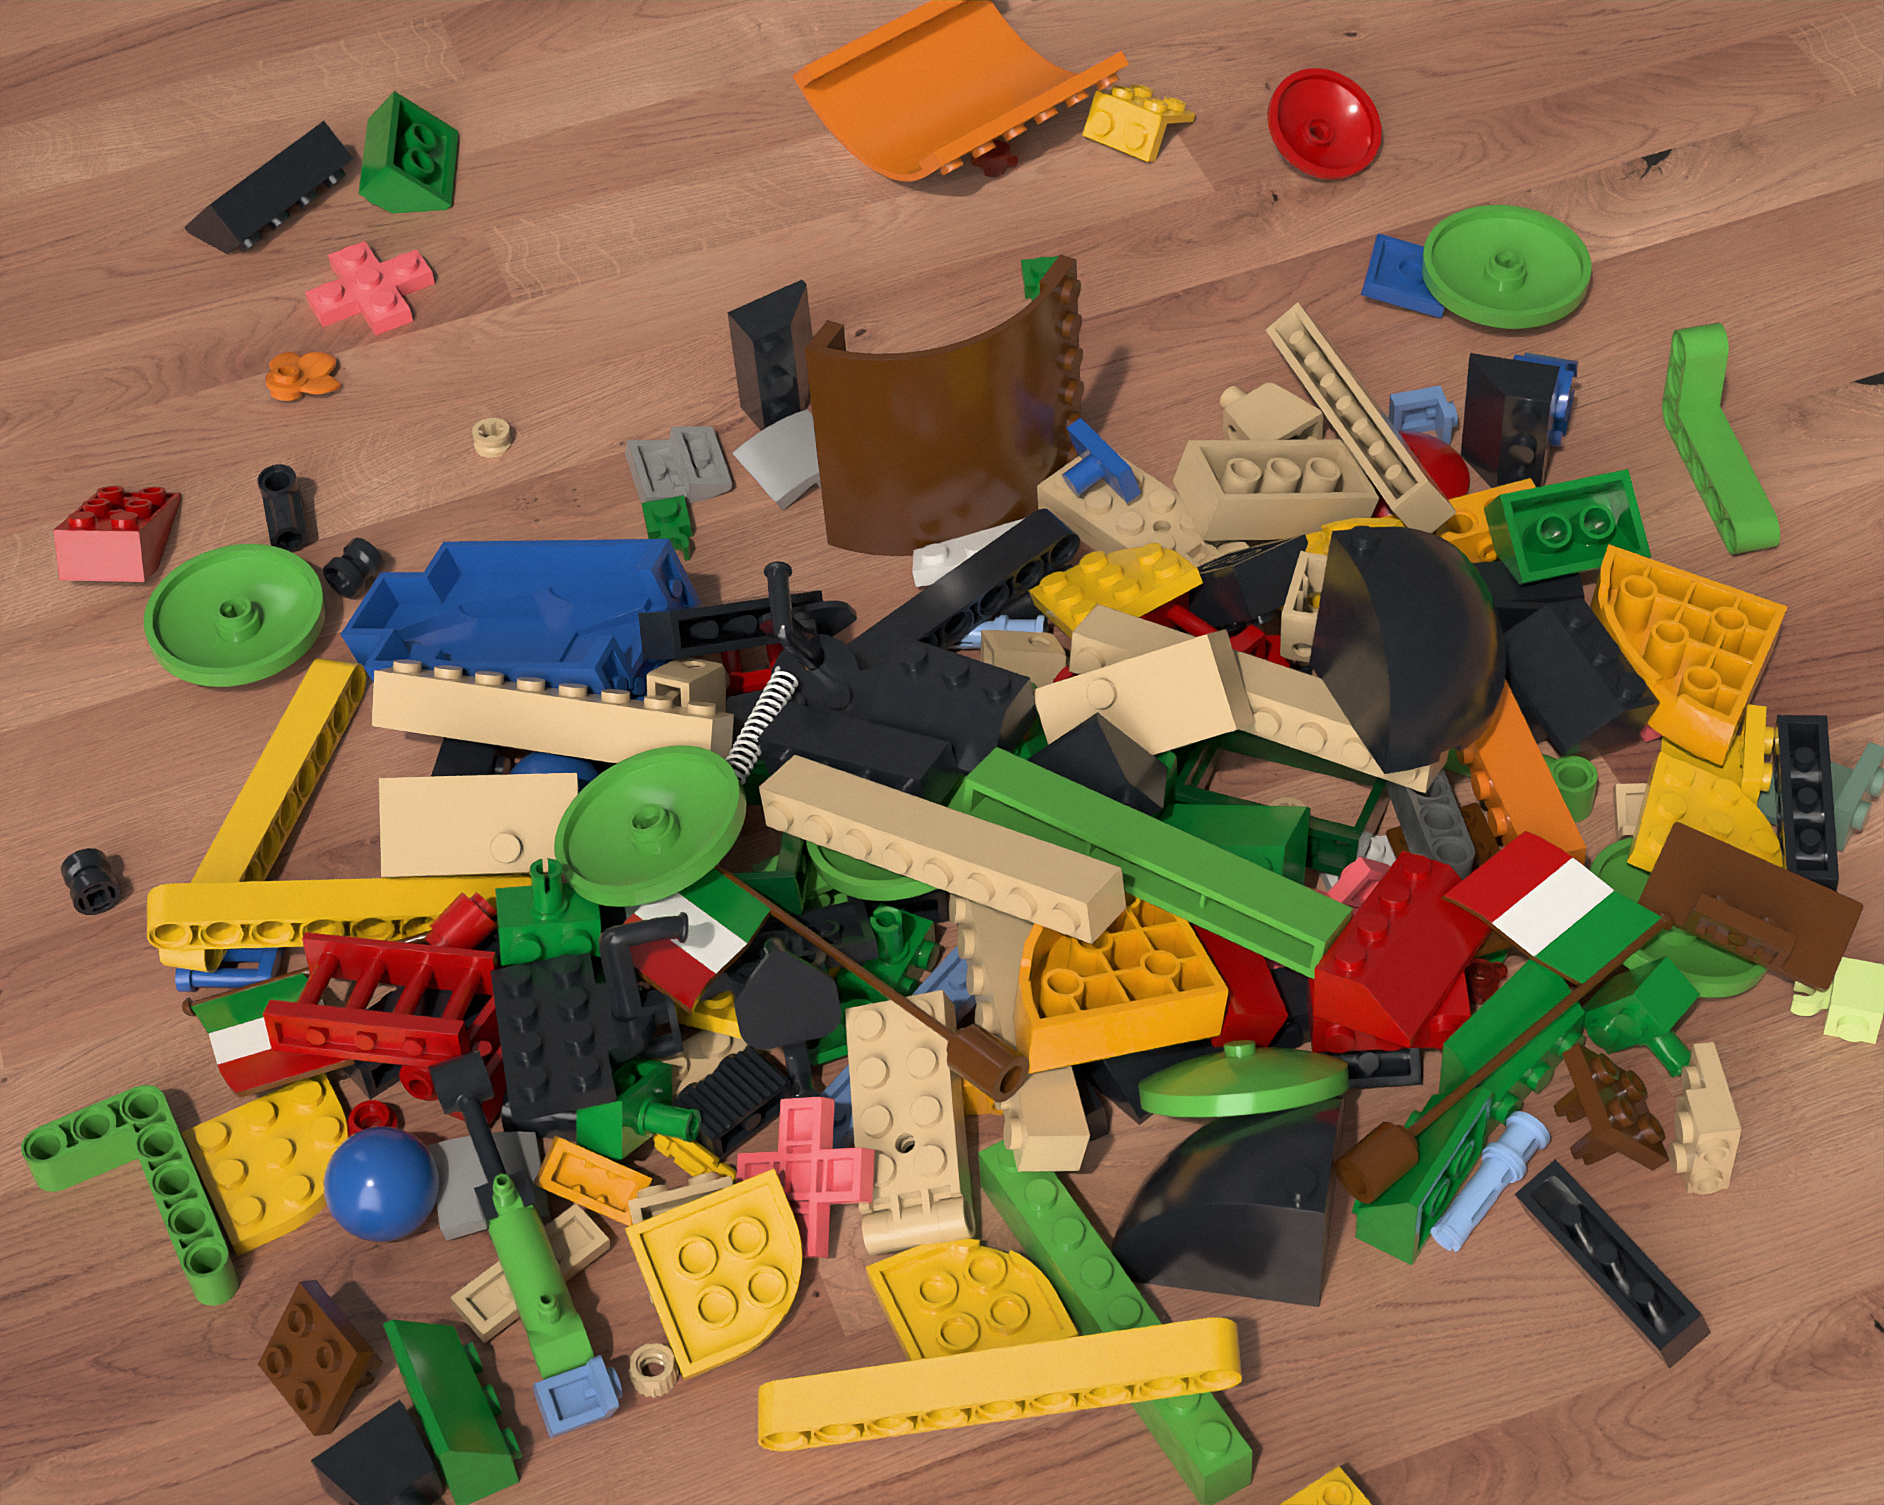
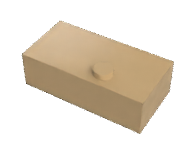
(1271, 487)
(1156, 697)
(470, 823)

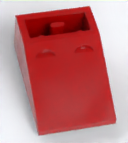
(116, 535)

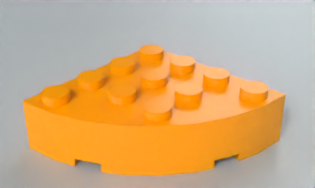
(1690, 643)
(1123, 994)

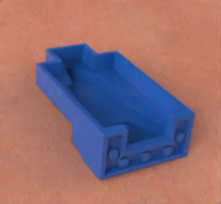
(525, 611)

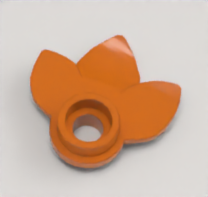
(293, 375)

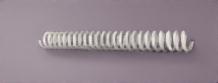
(757, 712)

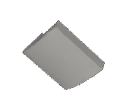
(783, 458)
(683, 465)
(462, 1172)

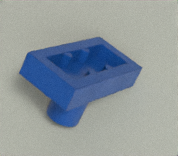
(1098, 463)

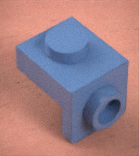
(1423, 411)
(578, 1397)

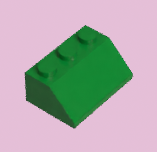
(408, 158)
(1565, 526)
(1261, 834)
(1498, 1023)
(1447, 1154)
(455, 1409)

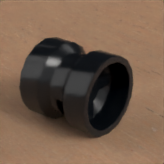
(356, 566)
(90, 881)

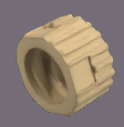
(658, 1384)

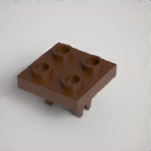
(1614, 1109)
(317, 1358)

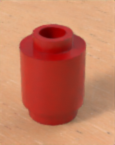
(463, 923)

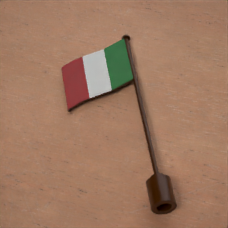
(1555, 917)
(723, 924)
(241, 1037)

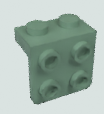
(1850, 793)

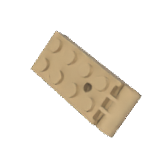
(1113, 525)
(902, 1099)

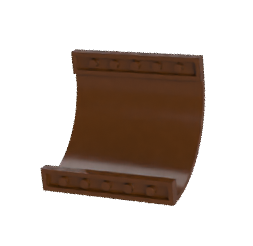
(946, 433)

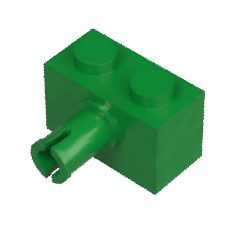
(545, 919)
(904, 949)
(1641, 1010)
(640, 1111)

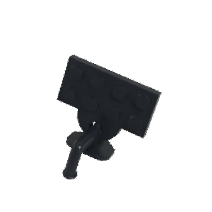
(807, 634)
(786, 984)
(568, 1030)

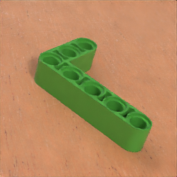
(1709, 444)
(143, 1128)

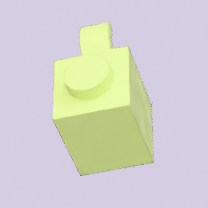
(1851, 1002)

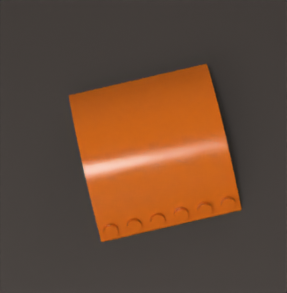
(939, 88)

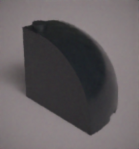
(1408, 644)
(1239, 1207)

